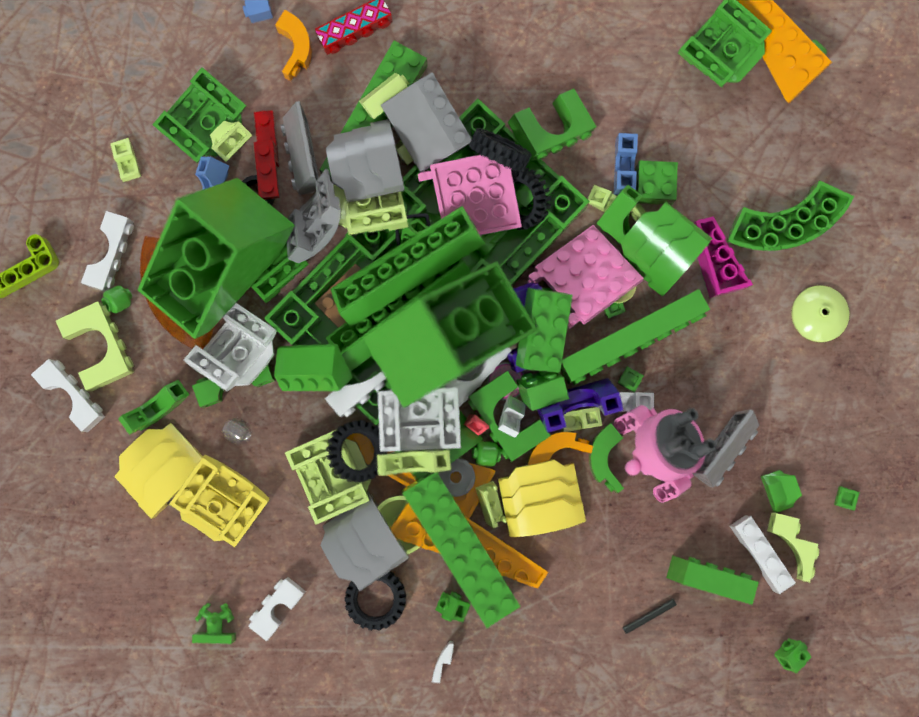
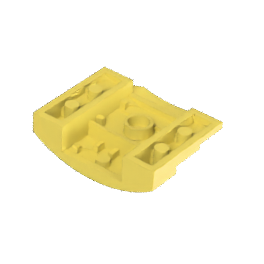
(157, 467)
(541, 498)
(219, 501)

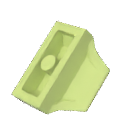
(229, 138)

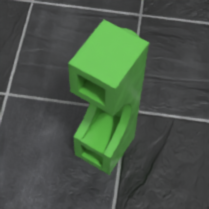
(210, 393)

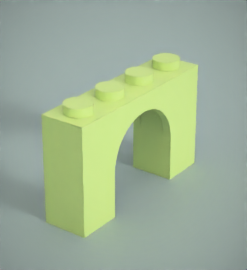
(381, 94)
(115, 363)

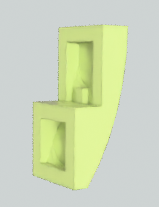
(126, 159)
(601, 198)
(582, 419)

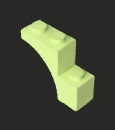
(804, 551)

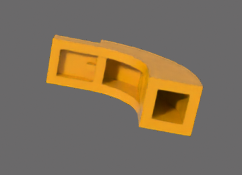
(293, 28)
(545, 449)

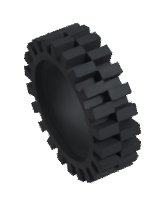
(500, 150)
(536, 187)
(335, 447)
(383, 621)

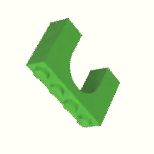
(539, 142)
(616, 218)
(485, 401)

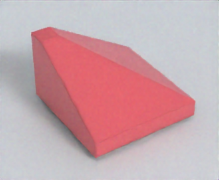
(476, 424)

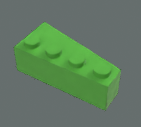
(712, 580)

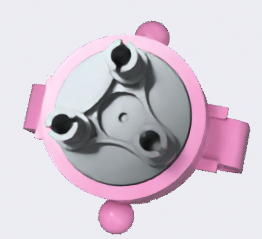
(666, 447)

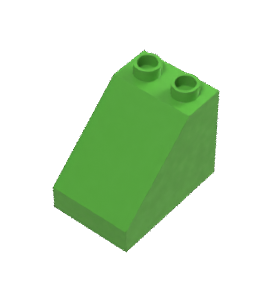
(212, 254)
(448, 333)

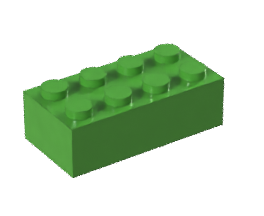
(550, 316)

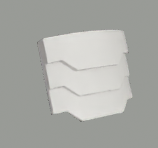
(236, 351)
(422, 425)

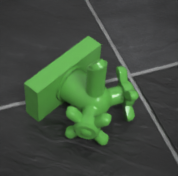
(214, 626)

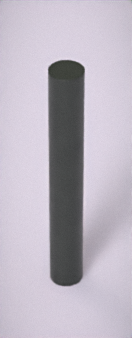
(649, 616)

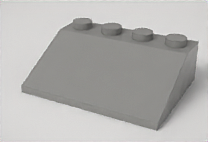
(426, 122)
(301, 150)
(729, 445)

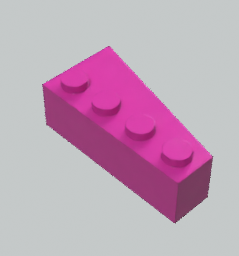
(718, 263)

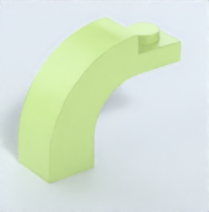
(414, 461)

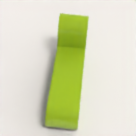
(36, 260)

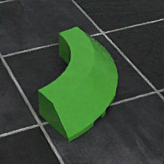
(792, 226)

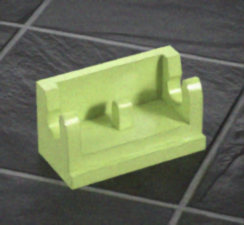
(490, 504)

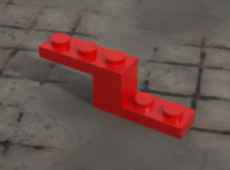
(266, 155)

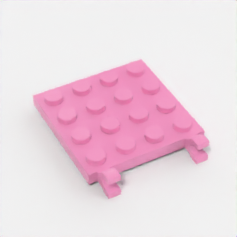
(480, 187)
(589, 272)

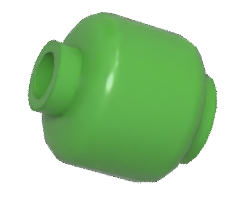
(117, 299)
(486, 453)

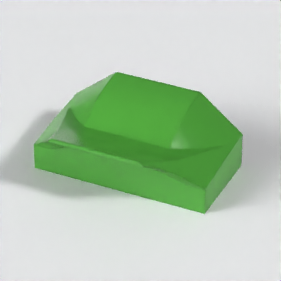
(781, 490)

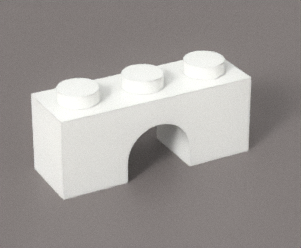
(265, 622)

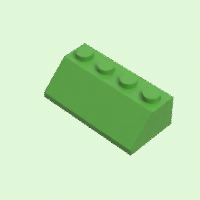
(311, 368)

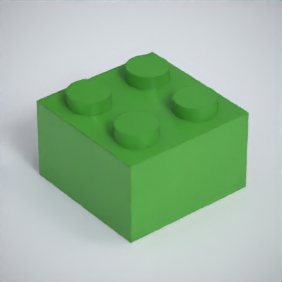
(657, 181)
(542, 389)

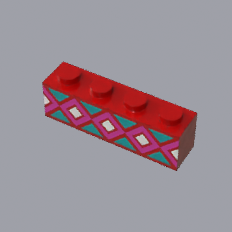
(353, 26)

